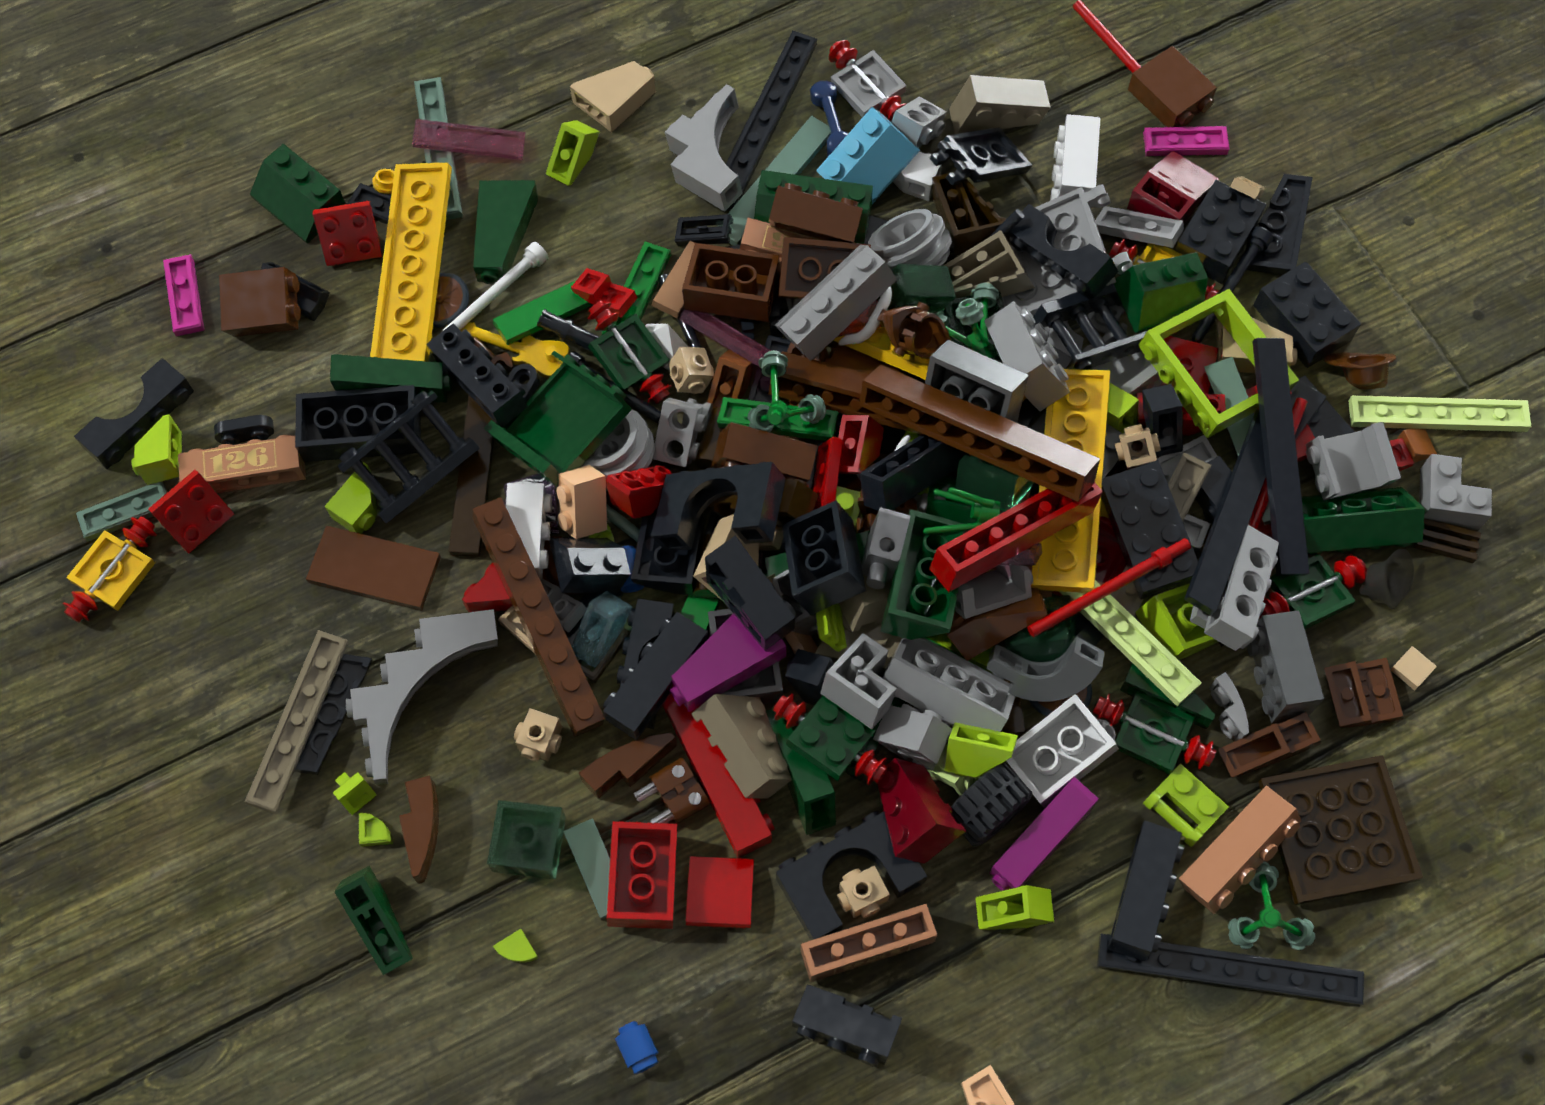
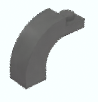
(1049, 679)

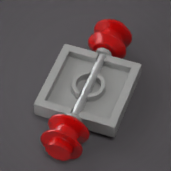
(866, 80)

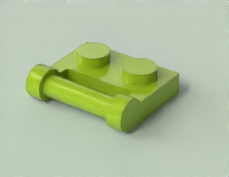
(1192, 799)

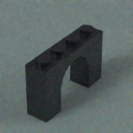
(690, 493)
(803, 877)

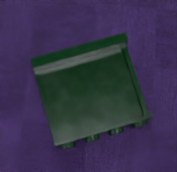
(563, 420)

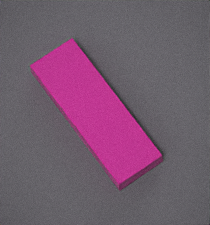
(1186, 140)
(183, 295)

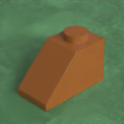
(730, 378)

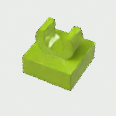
(353, 792)

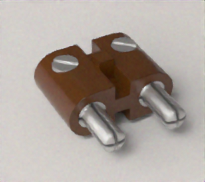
(678, 791)

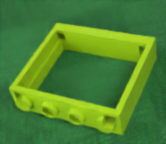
(1171, 371)

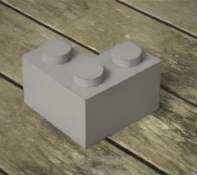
(1447, 499)
(856, 683)
(913, 735)

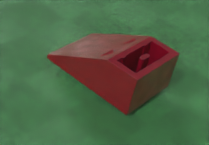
(1171, 189)

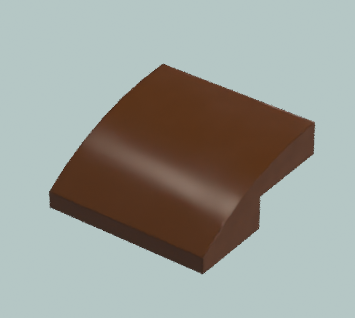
(1363, 693)

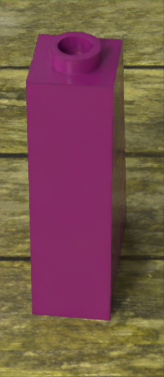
(722, 663)
(1043, 836)

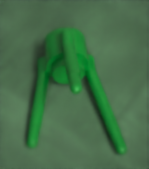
(981, 510)

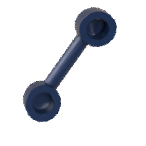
(824, 95)

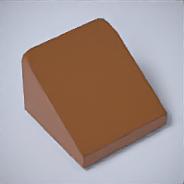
(1418, 443)

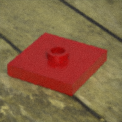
(1194, 358)

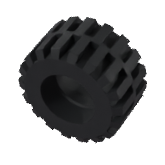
(990, 804)

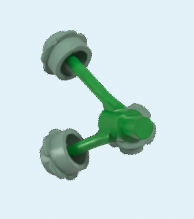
(972, 311)
(764, 417)
(1246, 931)

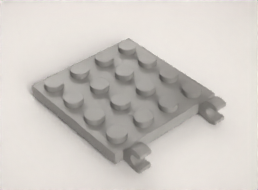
(1075, 229)

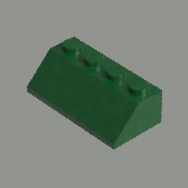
(837, 189)
(1362, 521)
(916, 599)

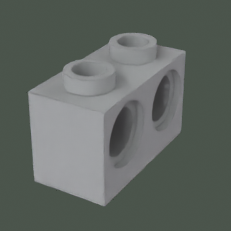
(919, 121)
(670, 429)

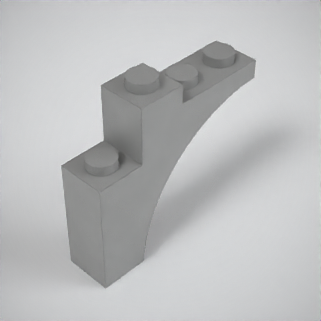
(697, 147)

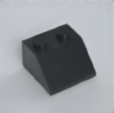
(589, 565)

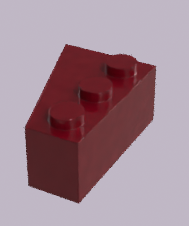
(915, 813)

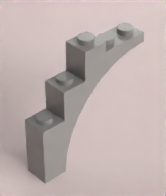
(406, 671)

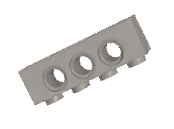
(1244, 592)

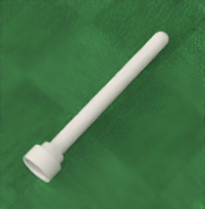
(533, 256)

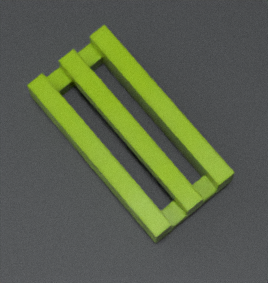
(831, 627)

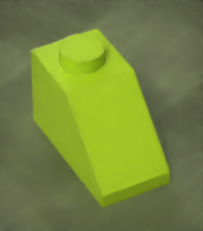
(571, 151)
(158, 452)
(353, 505)
(977, 749)
(1015, 908)

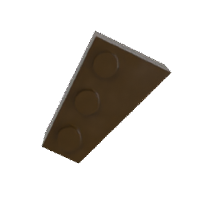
(964, 213)

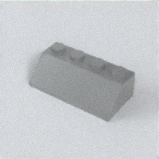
(836, 301)
(948, 685)

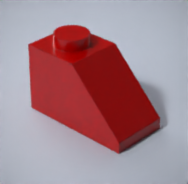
(860, 443)

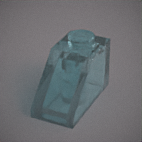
(600, 627)

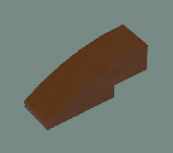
(1270, 745)
(626, 763)
(421, 826)

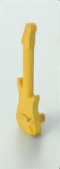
(530, 350)

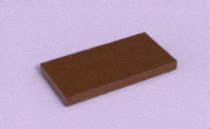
(373, 568)

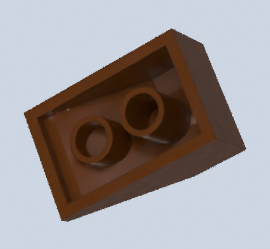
(987, 629)

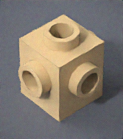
(691, 370)
(1143, 456)
(538, 735)
(867, 882)

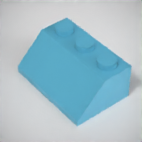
(870, 154)

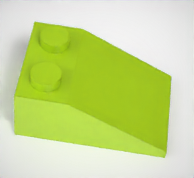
(1168, 620)

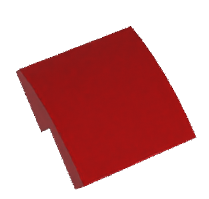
(719, 892)

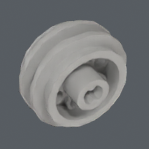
(912, 239)
(626, 448)

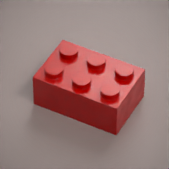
(642, 875)

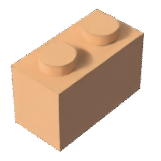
(582, 501)

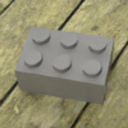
(1025, 348)

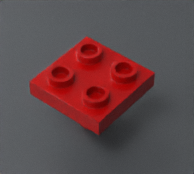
(347, 233)
(191, 511)

